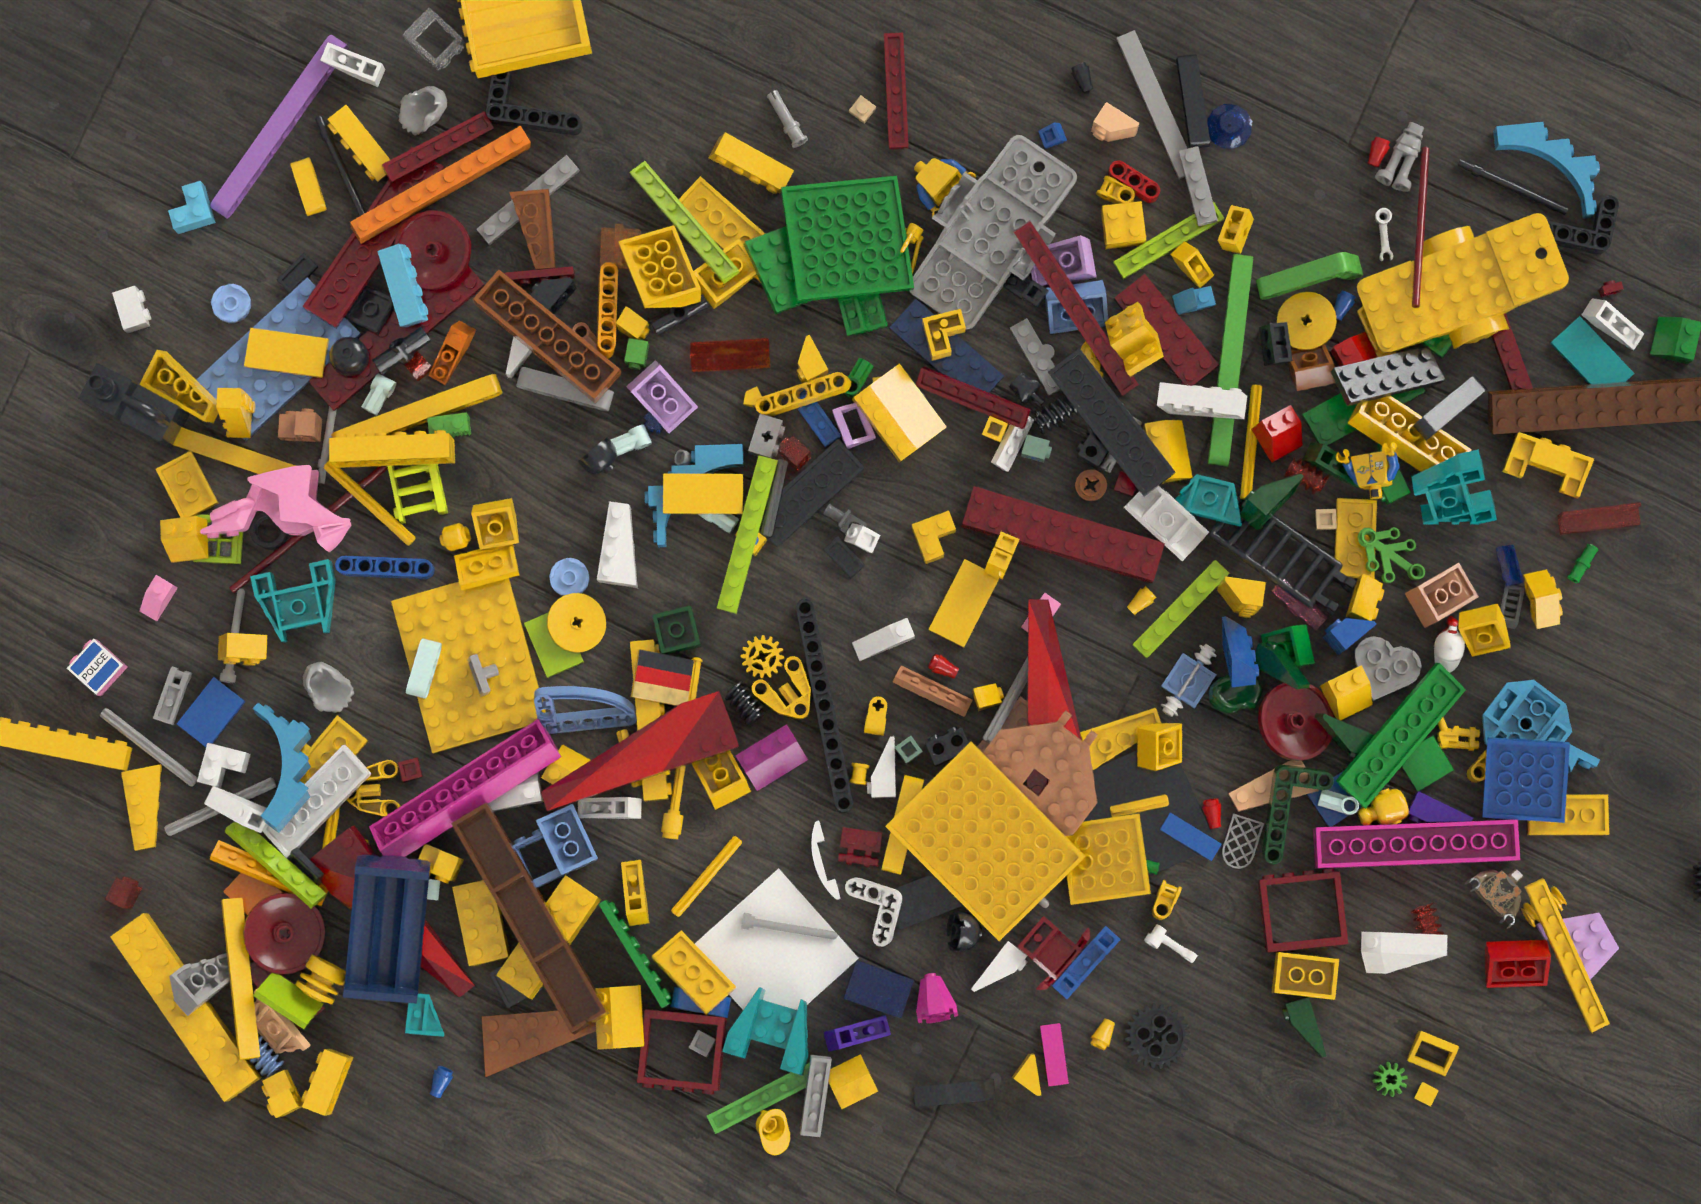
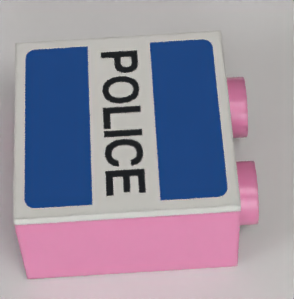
(96, 667)

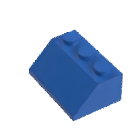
(1343, 634)
(1238, 654)

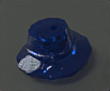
(1226, 136)

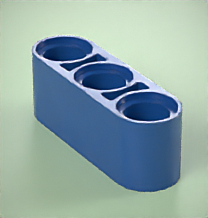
(682, 1001)

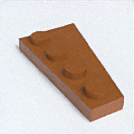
(535, 218)

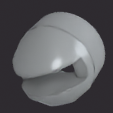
(682, 457)

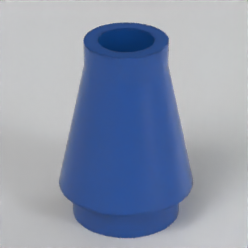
(1343, 304)
(441, 1080)

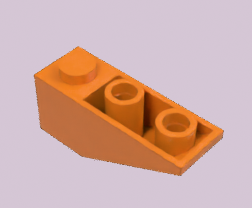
(452, 351)

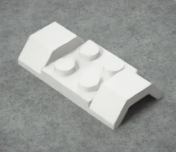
(1167, 521)

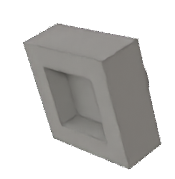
(702, 1043)

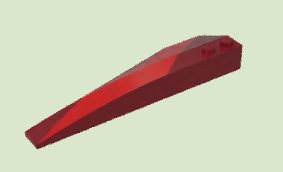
(1046, 679)
(671, 741)
(338, 864)

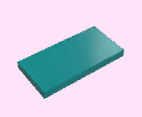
(1590, 355)

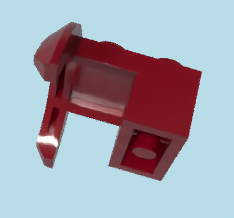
(1051, 949)

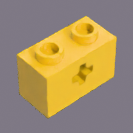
(1235, 229)

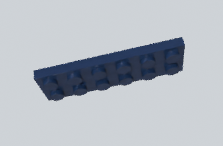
(964, 361)

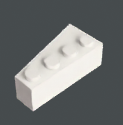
(1202, 401)
(617, 554)

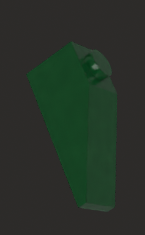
(1325, 459)
(1279, 665)
(1345, 735)
(1303, 1020)

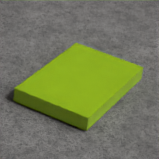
(552, 657)
(288, 1000)

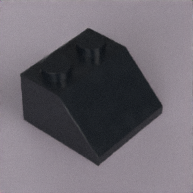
(553, 293)

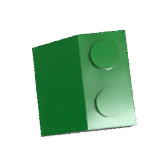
(1676, 339)
(1295, 642)

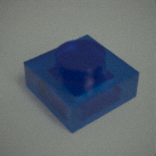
(652, 423)

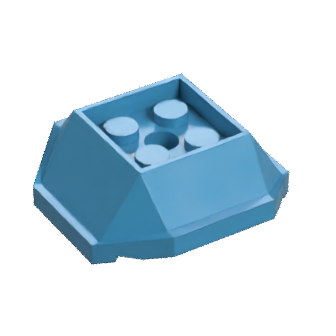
(1529, 701)

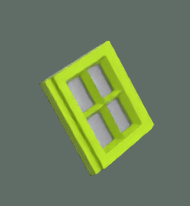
(224, 548)

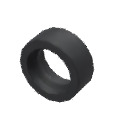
(253, 531)

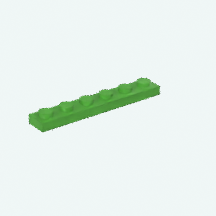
(757, 1100)

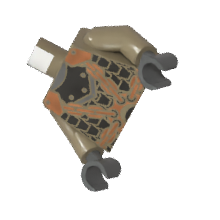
(1499, 892)

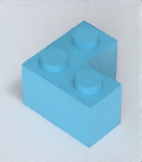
(196, 212)

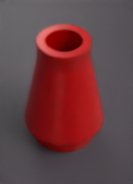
(1378, 150)
(942, 666)
(1212, 811)

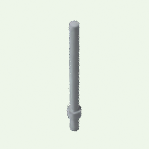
(325, 449)

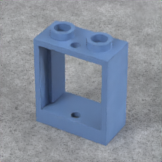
(523, 842)

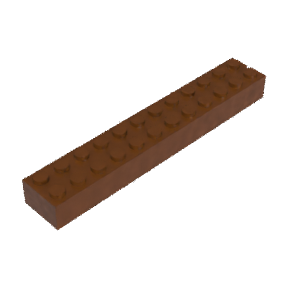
(1594, 405)
(530, 918)

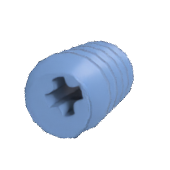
(266, 1061)

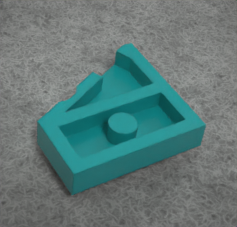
(423, 1018)

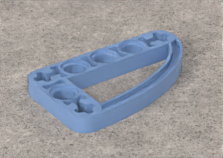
(623, 709)

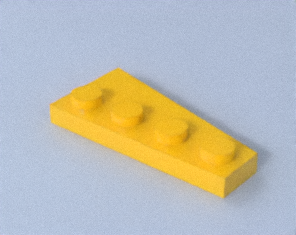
(1118, 736)
(142, 802)

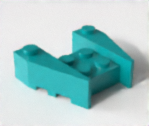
(1448, 491)
(297, 605)
(773, 1026)

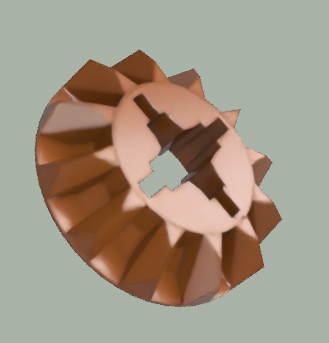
(1092, 476)

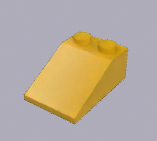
(713, 288)
(721, 779)

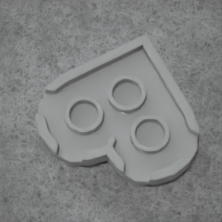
(1386, 666)

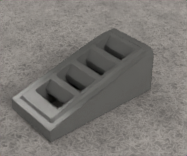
(1512, 618)

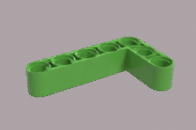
(1339, 265)

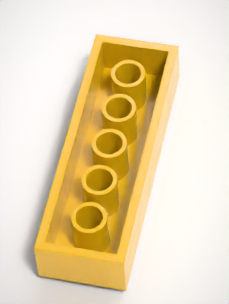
(1392, 421)
(391, 450)
(571, 909)

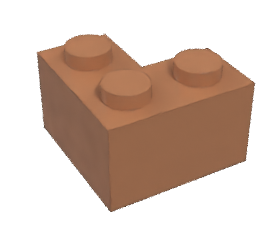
(300, 426)

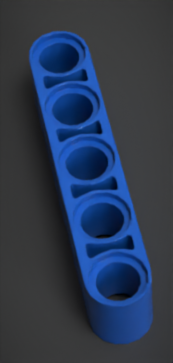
(375, 565)

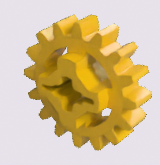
(771, 654)

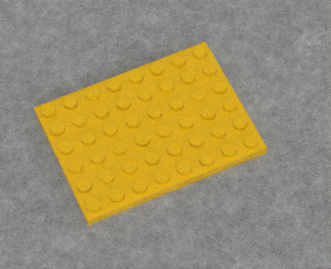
(470, 623)
(985, 841)

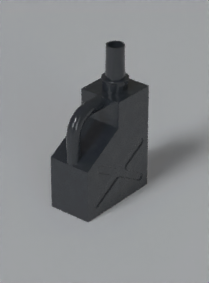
(133, 406)

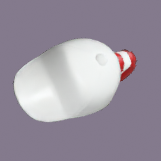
(1449, 646)

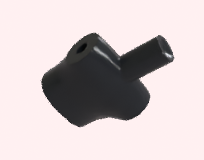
(1026, 389)

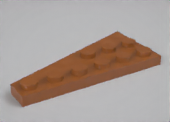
(523, 1036)

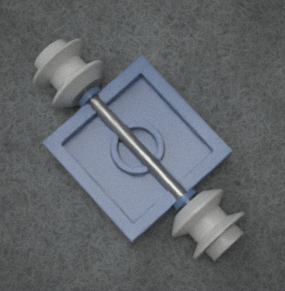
(1188, 680)

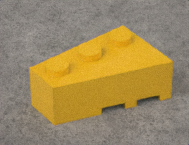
(236, 409)

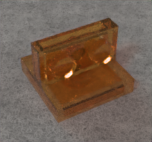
(610, 249)

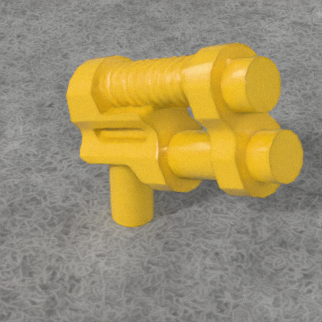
(1449, 737)

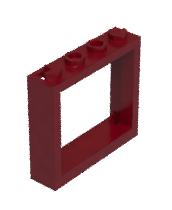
(1290, 878)
(687, 1086)

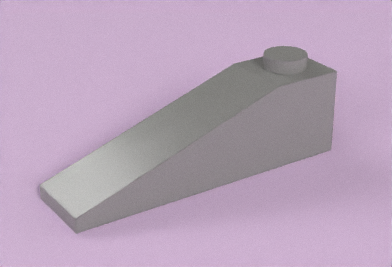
(198, 982)

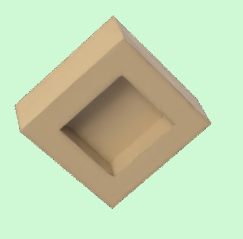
(862, 109)
(1325, 519)

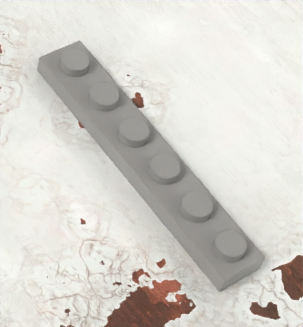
(507, 216)

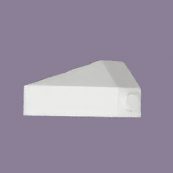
(524, 794)
(1394, 951)

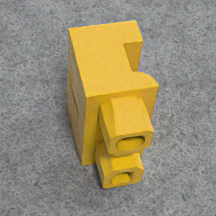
(1001, 555)

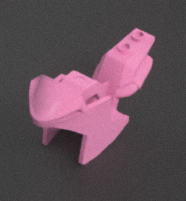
(290, 502)

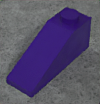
(1429, 810)
(857, 1033)

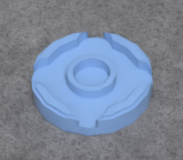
(231, 303)
(569, 577)

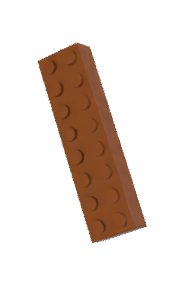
(547, 336)

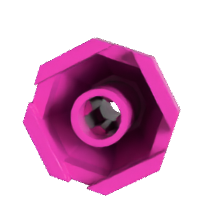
(934, 1000)

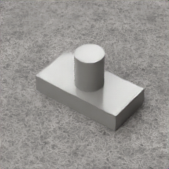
(481, 674)

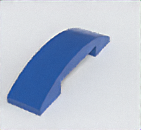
(1086, 962)

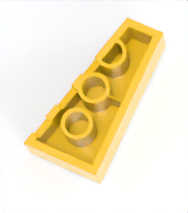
(359, 141)
(750, 163)
(176, 385)

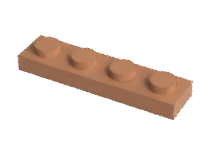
(932, 691)

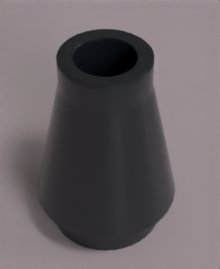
(1082, 76)

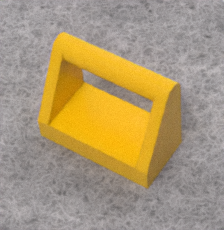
(1437, 1042)

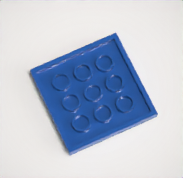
(1526, 779)

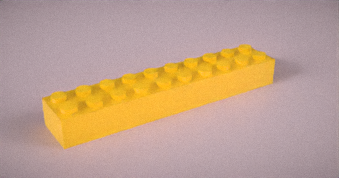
(203, 1029)

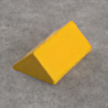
(1028, 1075)

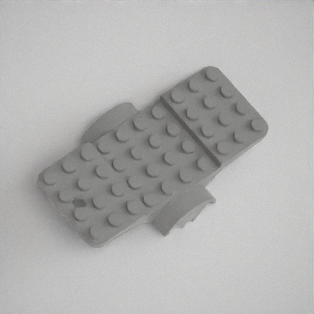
(979, 220)

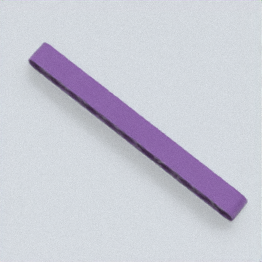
(274, 132)

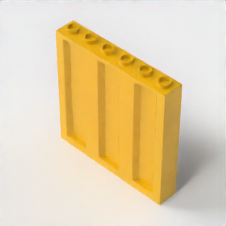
(522, 33)

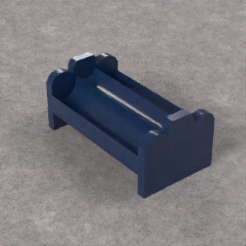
(387, 928)

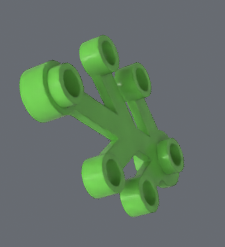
(1388, 553)

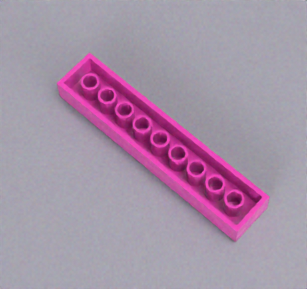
(465, 790)
(1416, 844)

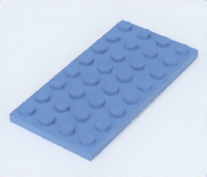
(270, 388)

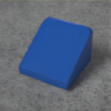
(1052, 135)

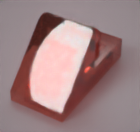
(418, 366)

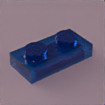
(1509, 564)

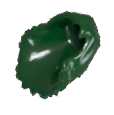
(1231, 699)

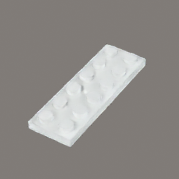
(327, 792)

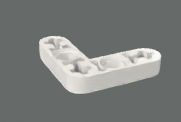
(883, 901)

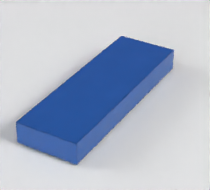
(819, 422)
(1190, 836)

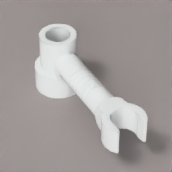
(1383, 231)
(1158, 936)

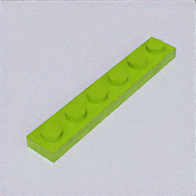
(1162, 244)
(1180, 609)
(276, 864)

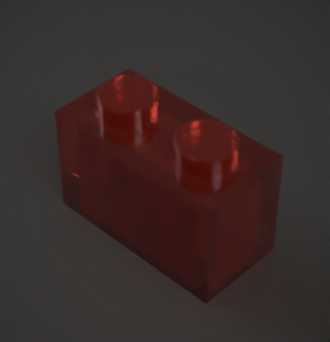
(794, 452)
(124, 892)

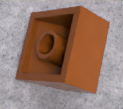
(1311, 368)

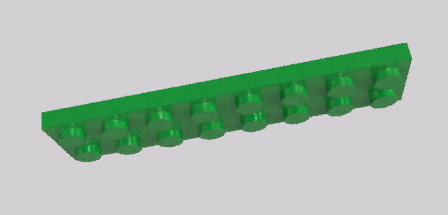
(1400, 735)

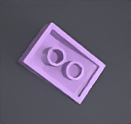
(1075, 259)
(662, 396)

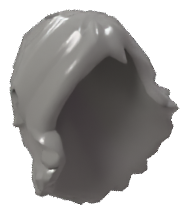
(422, 109)
(327, 687)

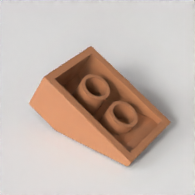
(1441, 595)

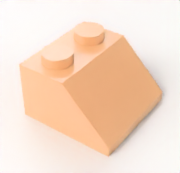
(1113, 124)

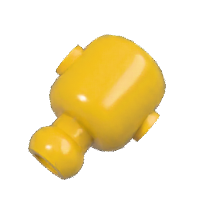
(1387, 808)

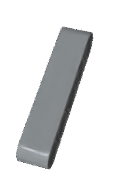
(559, 388)

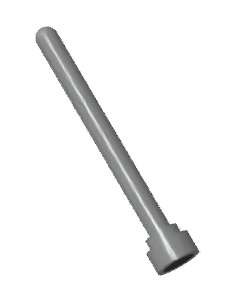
(228, 674)
(750, 922)

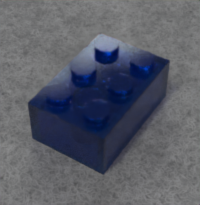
(879, 989)

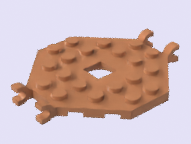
(1056, 756)

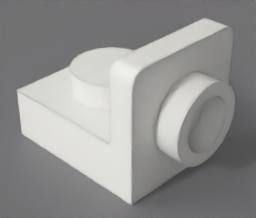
(862, 537)

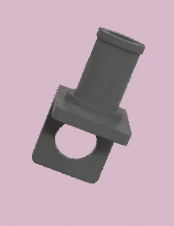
(843, 519)

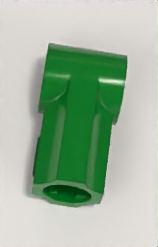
(859, 375)

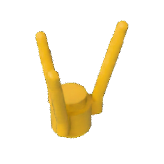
(913, 235)

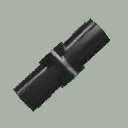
(668, 320)
(401, 350)

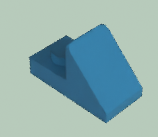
(1193, 300)
(1585, 759)

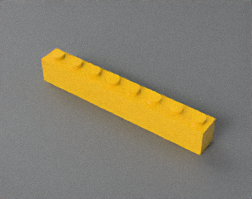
(64, 746)
(654, 787)

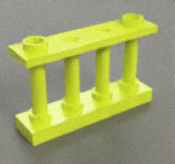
(434, 484)

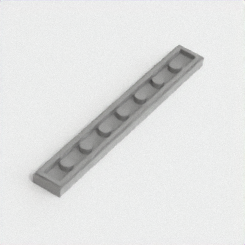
(1153, 98)

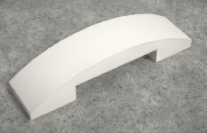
(817, 837)

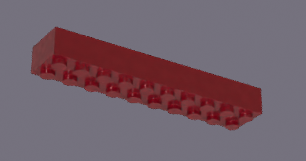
(1064, 535)

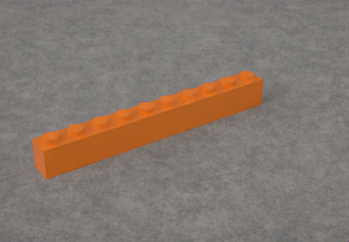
(440, 184)

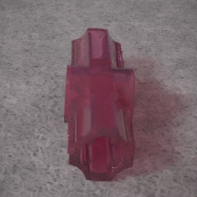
(1311, 616)

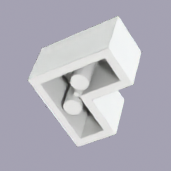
(219, 759)

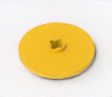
(1319, 312)
(562, 616)

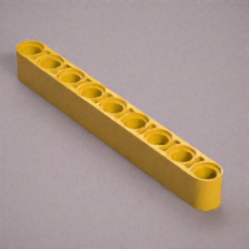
(436, 405)

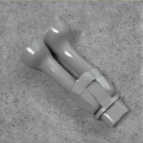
(1408, 147)

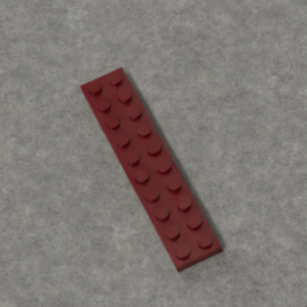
(358, 261)
(440, 304)

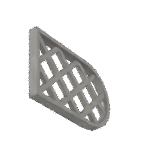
(1230, 829)

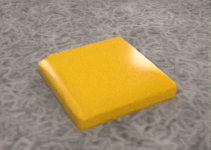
(1426, 1094)

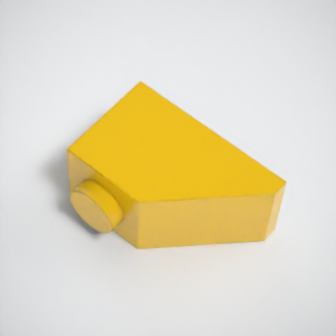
(1192, 264)
(632, 325)
(987, 696)

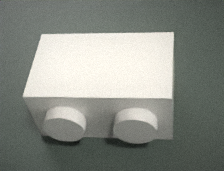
(131, 309)

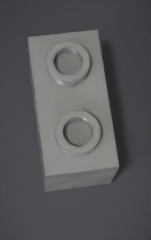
(764, 426)

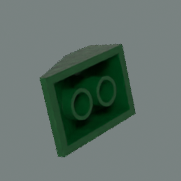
(1268, 499)

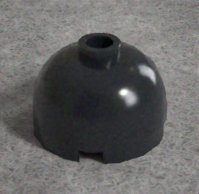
(349, 356)
(600, 458)
(963, 931)

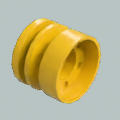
(321, 979)

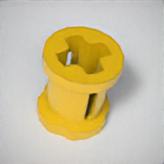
(859, 774)

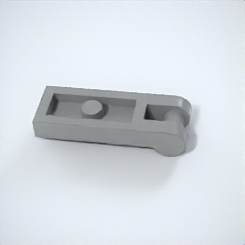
(172, 696)

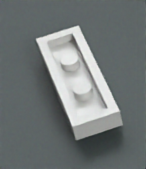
(1011, 445)

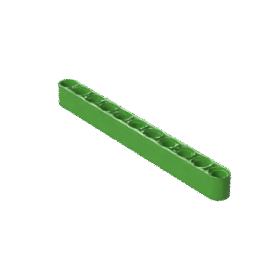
(1231, 353)

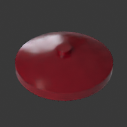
(437, 248)
(1290, 723)
(283, 933)

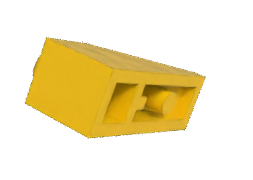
(634, 893)

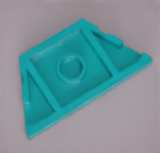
(1211, 499)

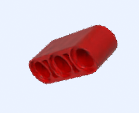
(1144, 182)

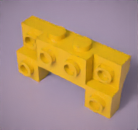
(1551, 458)

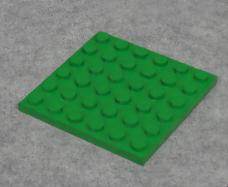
(846, 238)

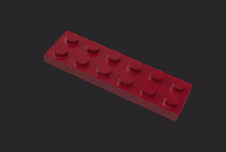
(1179, 345)

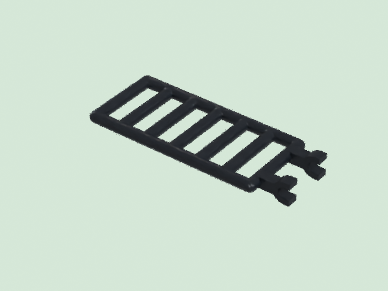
(1317, 597)

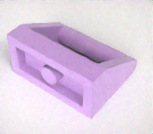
(849, 443)

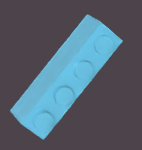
(403, 285)

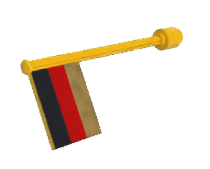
(670, 682)

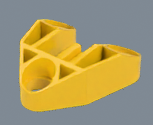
(773, 701)
(374, 806)

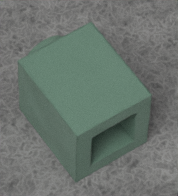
(1036, 448)
(908, 750)

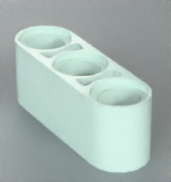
(423, 668)

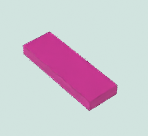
(1054, 1054)

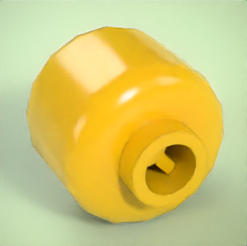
(455, 537)

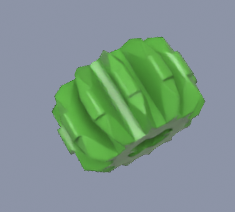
(1391, 1072)

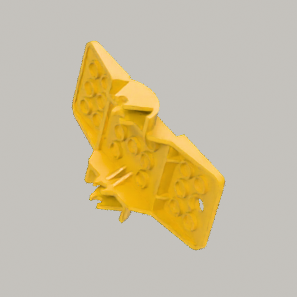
(1463, 285)

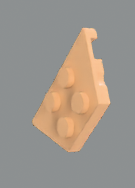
(278, 1030)

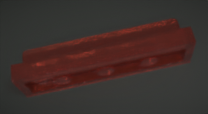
(730, 355)
(1599, 518)

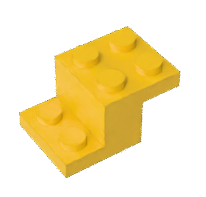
(1134, 339)

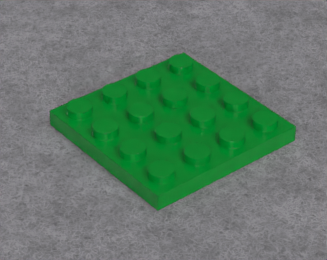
(774, 268)

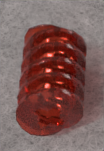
(1310, 477)
(1427, 920)

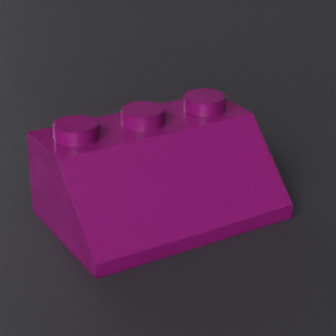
(771, 757)

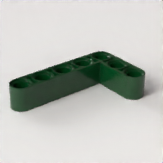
(1284, 804)

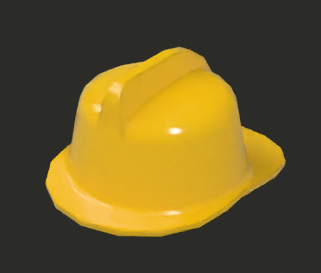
(773, 1131)

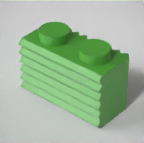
(453, 424)

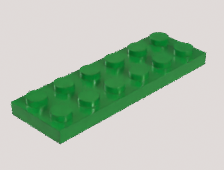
(1330, 419)
(640, 960)

